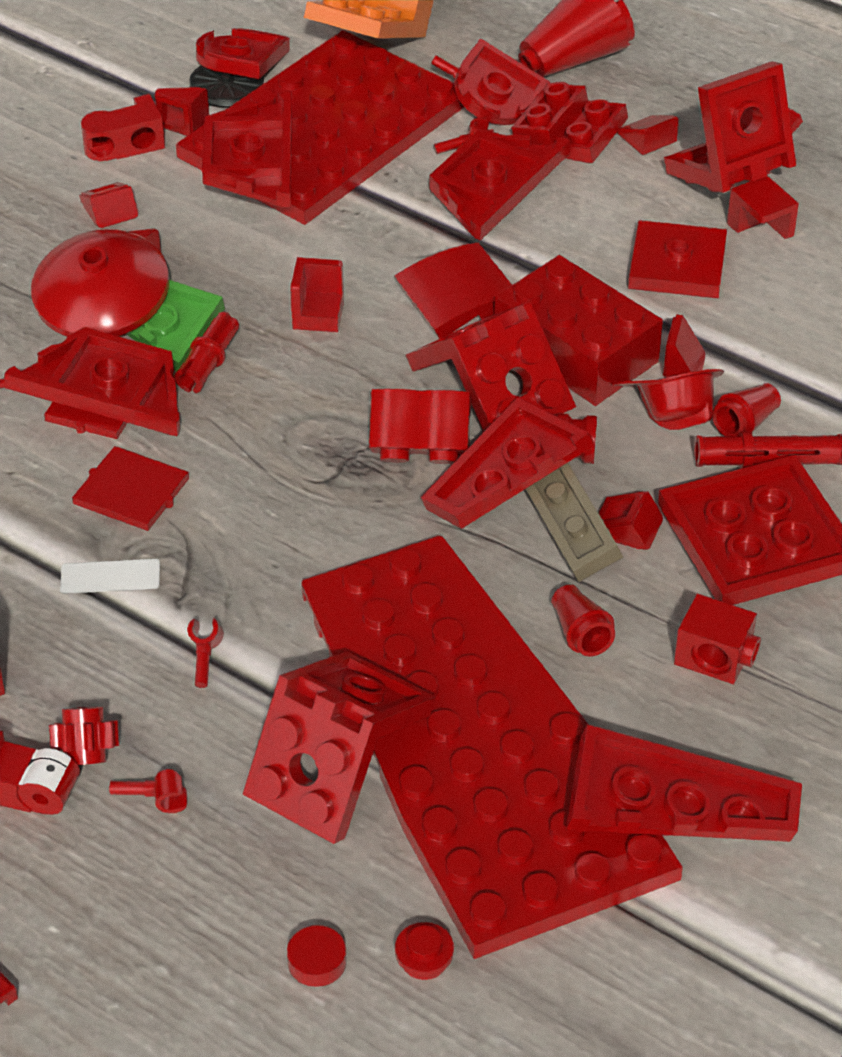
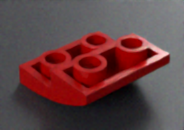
(567, 113)
(453, 287)

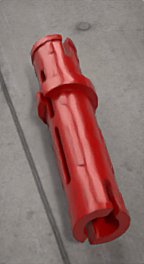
(751, 450)

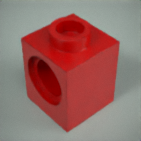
(717, 639)

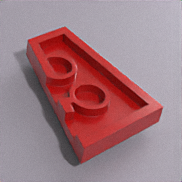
(504, 461)

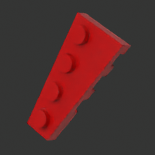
(662, 790)

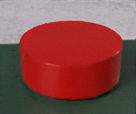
(316, 955)

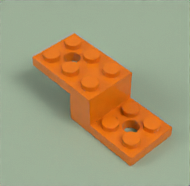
(374, 17)

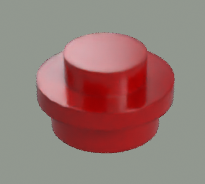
(424, 950)

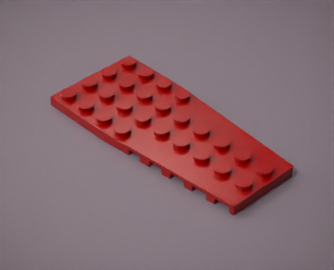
(494, 764)

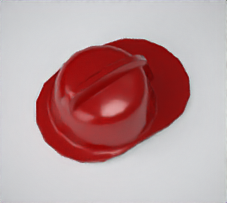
(678, 399)

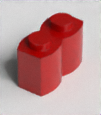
(419, 423)

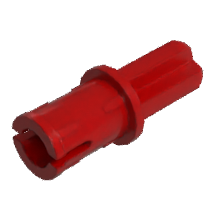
(206, 353)

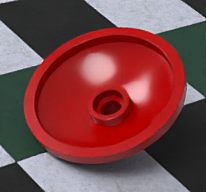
(100, 283)

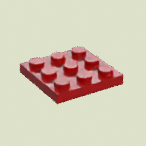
(756, 529)

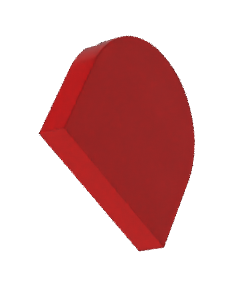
(241, 53)
(496, 85)

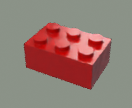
(589, 326)

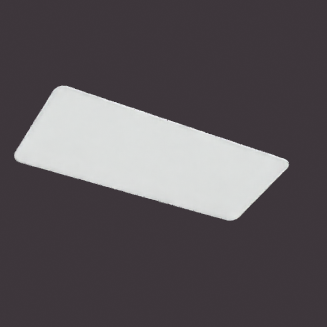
(110, 576)

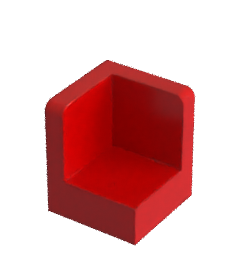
(762, 203)
(317, 294)

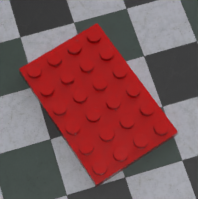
(349, 118)

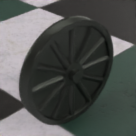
(223, 88)

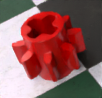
(84, 734)

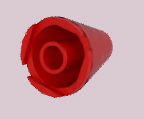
(577, 34)

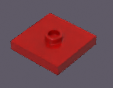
(678, 259)

